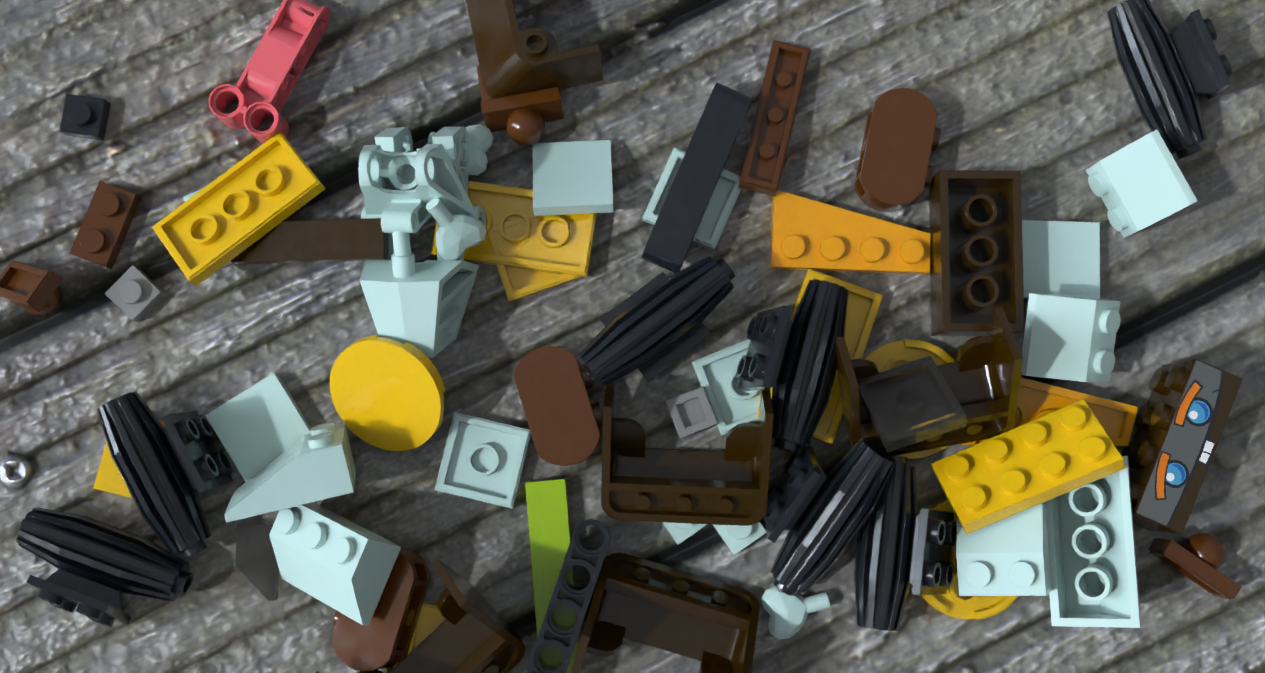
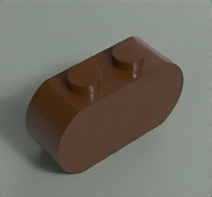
(897, 150)
(558, 405)
(393, 622)

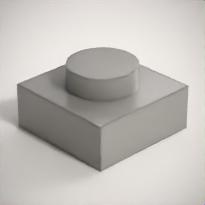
(135, 293)
(691, 412)

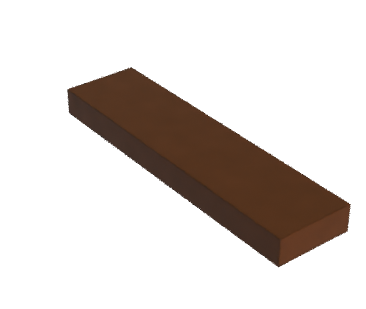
(774, 118)

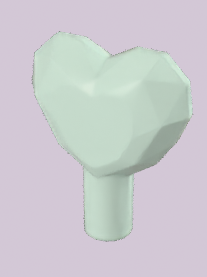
(479, 142)
(454, 231)
(790, 612)

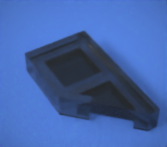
(257, 558)

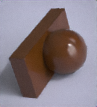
(523, 114)
(31, 288)
(1198, 562)

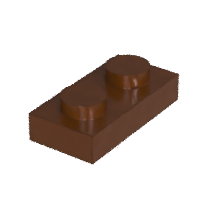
(105, 225)

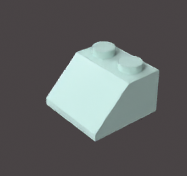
(1140, 184)
(1070, 337)

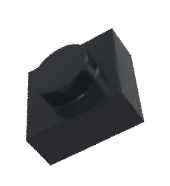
(85, 117)

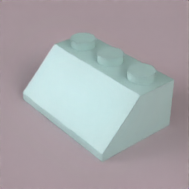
(333, 559)

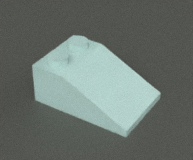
(306, 472)
(1006, 557)

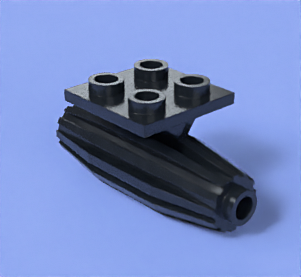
(1169, 70)
(658, 322)
(796, 360)
(165, 468)
(822, 511)
(900, 550)
(98, 565)

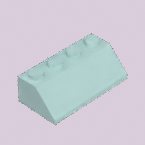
(1094, 555)

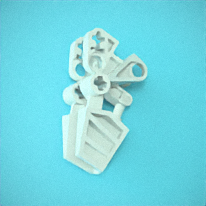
(406, 298)

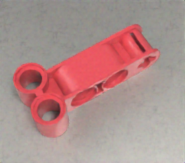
(273, 70)

